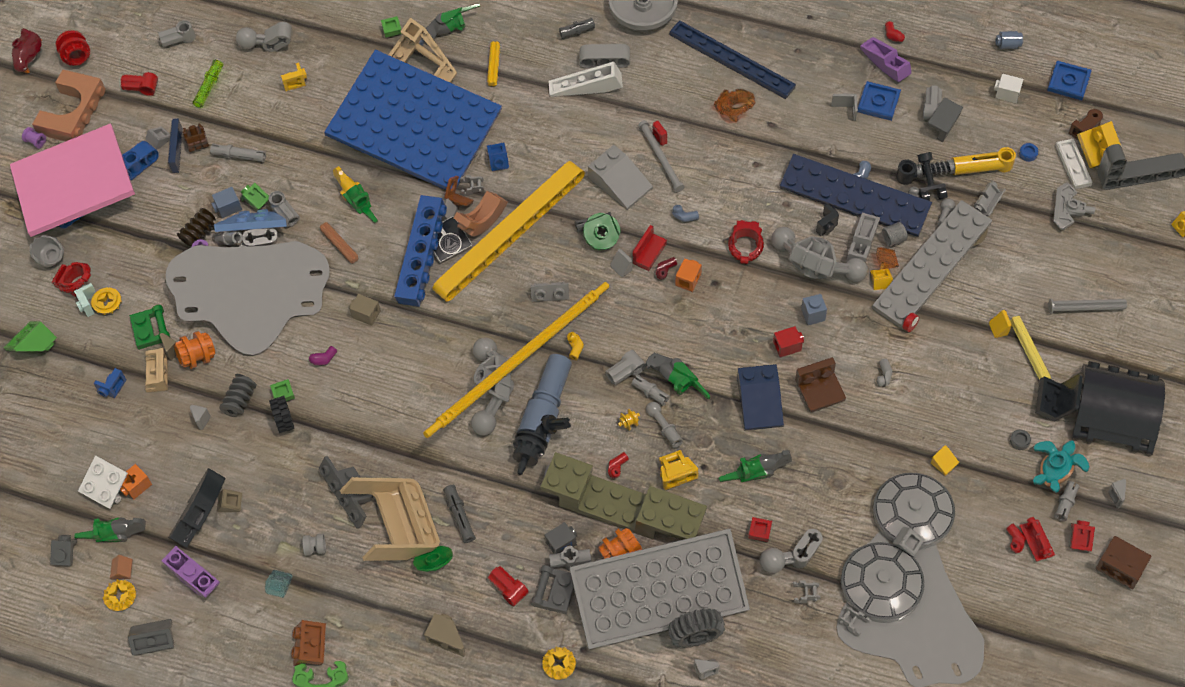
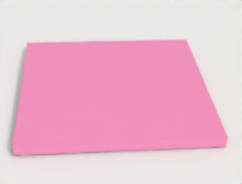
(71, 180)

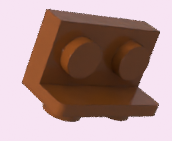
(309, 643)

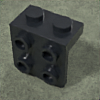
(1058, 399)

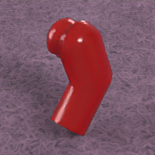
(893, 34)
(1018, 538)

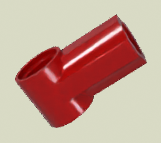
(145, 84)
(511, 589)

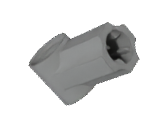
(182, 32)
(932, 101)
(283, 208)
(629, 365)

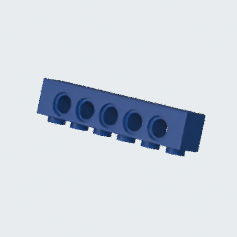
(426, 207)

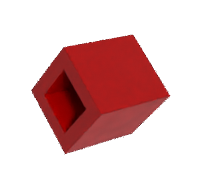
(788, 341)

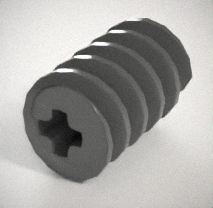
(237, 395)

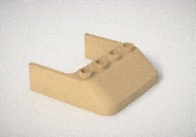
(403, 514)

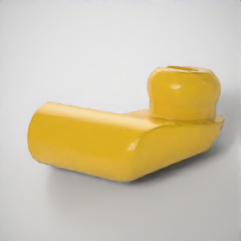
(576, 344)

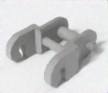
(469, 191)
(814, 586)
(849, 624)

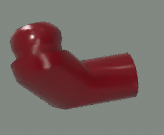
(664, 266)

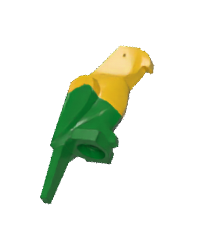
(354, 194)

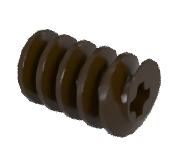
(197, 227)

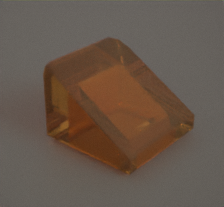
(886, 258)

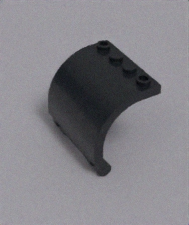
(1120, 407)

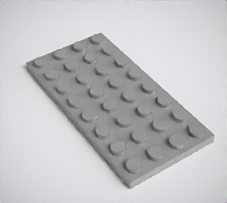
(655, 585)

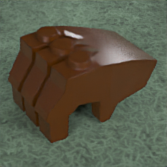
(195, 137)

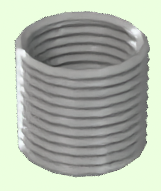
(894, 234)

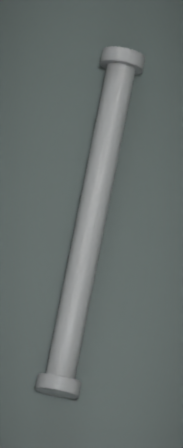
(644, 126)

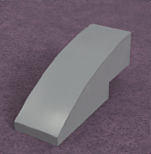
(863, 237)

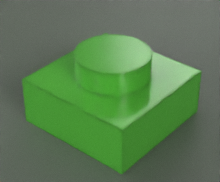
(391, 26)
(282, 389)

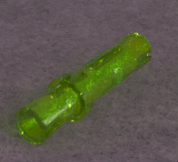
(211, 77)

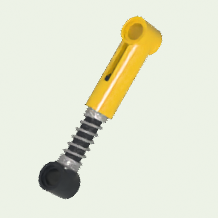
(1001, 161)

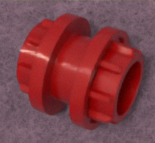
(72, 48)

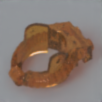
(726, 101)

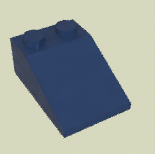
(760, 397)

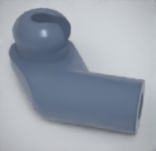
(864, 170)
(684, 216)

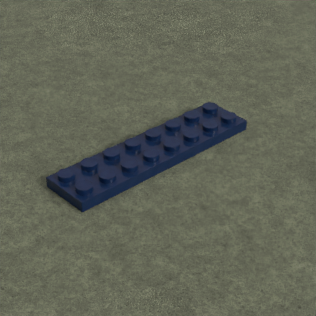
(855, 194)

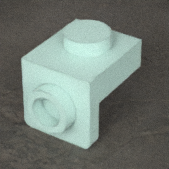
(84, 294)

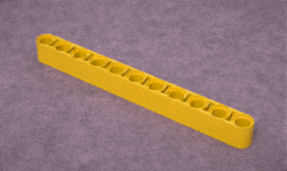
(508, 231)

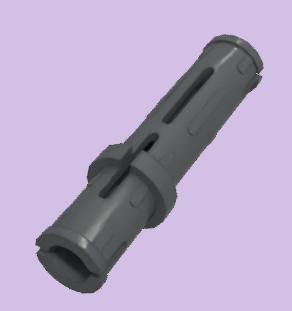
(467, 533)

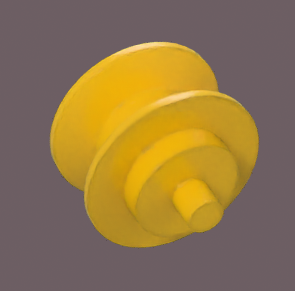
(629, 419)

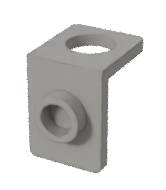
(845, 100)

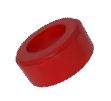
(910, 322)

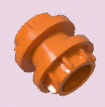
(195, 349)
(622, 544)

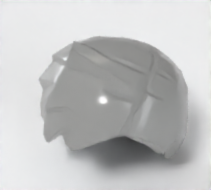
(46, 251)

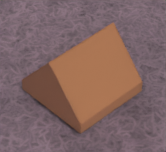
(121, 567)

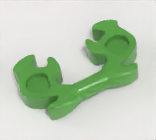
(339, 676)

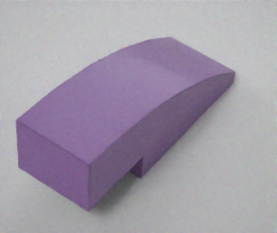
(886, 59)

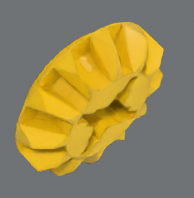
(101, 296)
(126, 599)
(558, 672)

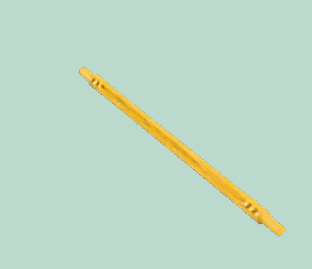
(452, 412)

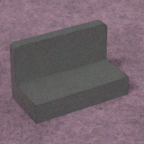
(945, 117)
(151, 637)

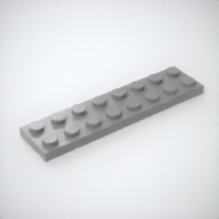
(932, 263)

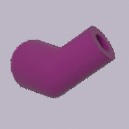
(323, 358)

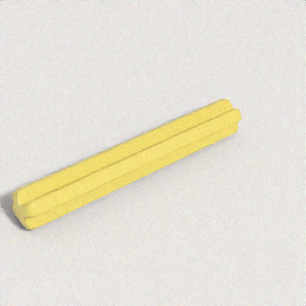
(1029, 347)

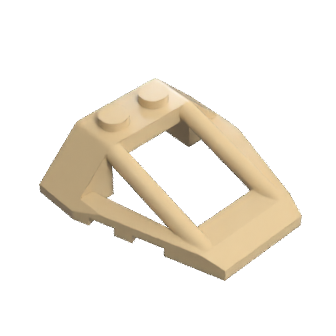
(409, 43)

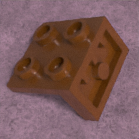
(819, 384)
(1123, 562)

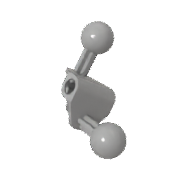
(817, 257)
(486, 351)

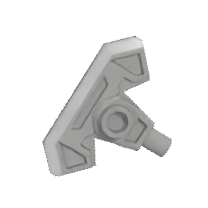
(1067, 207)

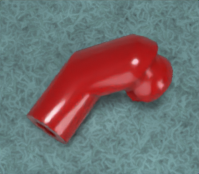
(614, 465)

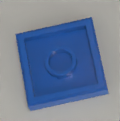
(1069, 80)
(879, 100)

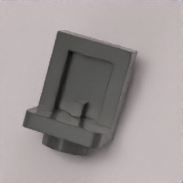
(62, 550)

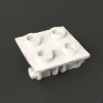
(103, 482)

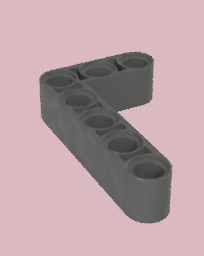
(1118, 173)

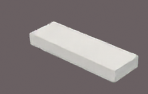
(1073, 164)

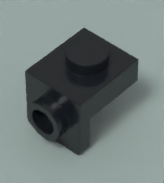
(829, 220)

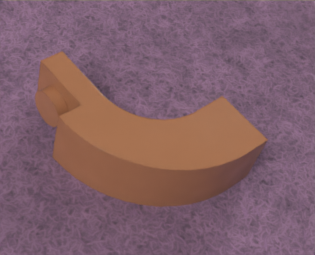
(483, 215)

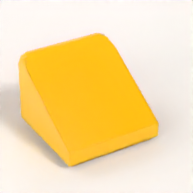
(881, 278)
(1000, 324)
(944, 460)

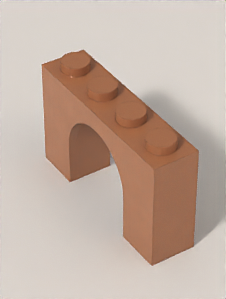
(71, 125)

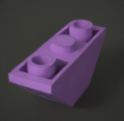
(190, 572)

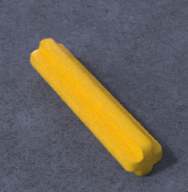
(493, 63)

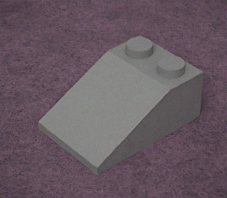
(619, 177)

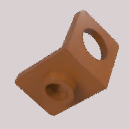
(456, 198)

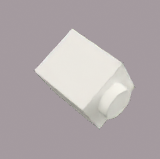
(1008, 88)

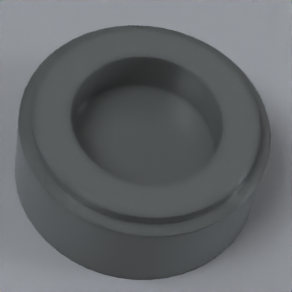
(1020, 439)

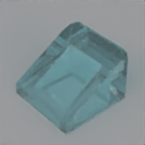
(278, 583)

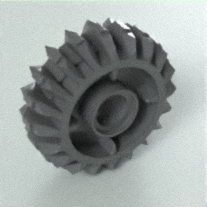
(696, 628)

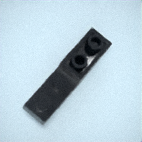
(198, 508)

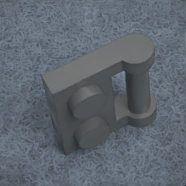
(560, 593)

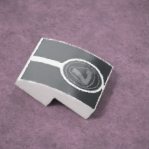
(450, 241)

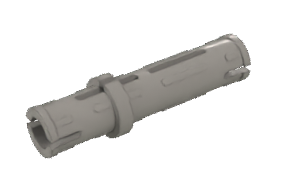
(230, 151)

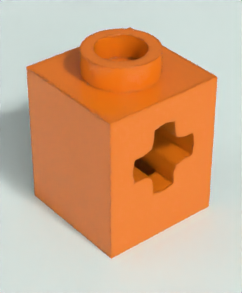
(688, 274)
(140, 482)

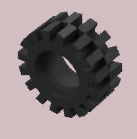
(281, 414)

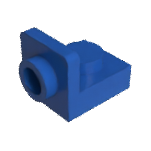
(498, 156)
(113, 384)

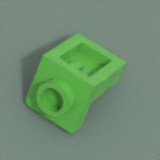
(254, 196)

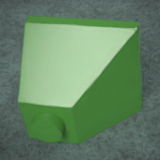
(32, 337)

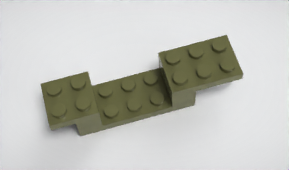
(620, 505)

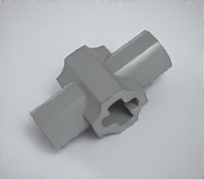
(578, 557)

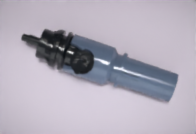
(541, 414)

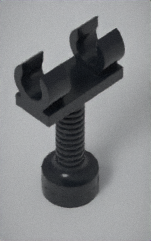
(925, 159)

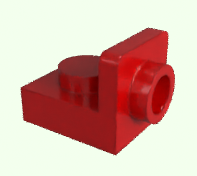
(1082, 536)

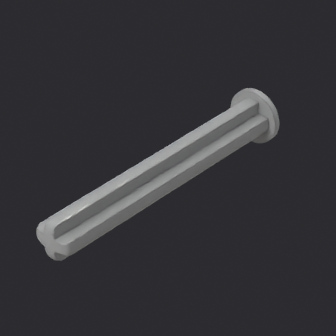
(1080, 305)

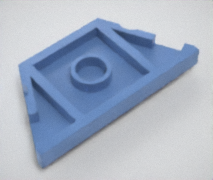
(247, 220)

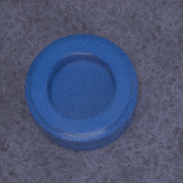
(1028, 152)

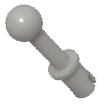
(669, 431)

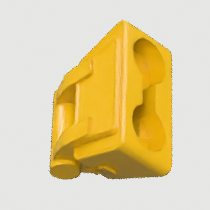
(677, 472)

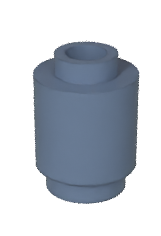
(1009, 40)

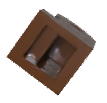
(1092, 120)

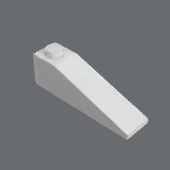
(593, 80)

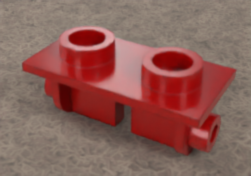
(1037, 539)

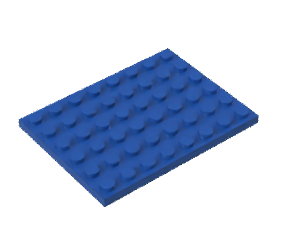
(413, 120)

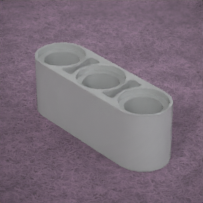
(600, 54)

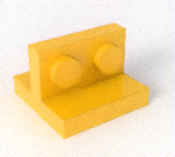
(1096, 141)

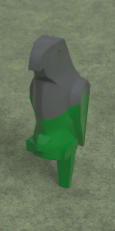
(448, 21)
(676, 373)
(758, 467)
(113, 530)

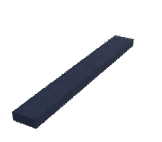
(732, 59)

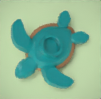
(1058, 465)

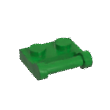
(143, 327)

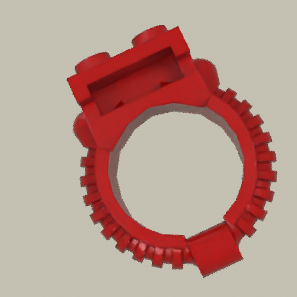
(744, 229)
(66, 274)

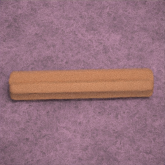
(339, 242)

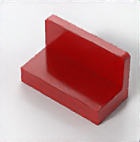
(648, 249)

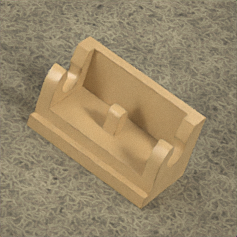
(156, 370)

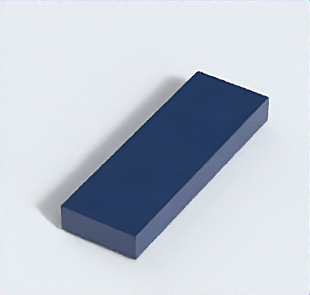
(175, 145)

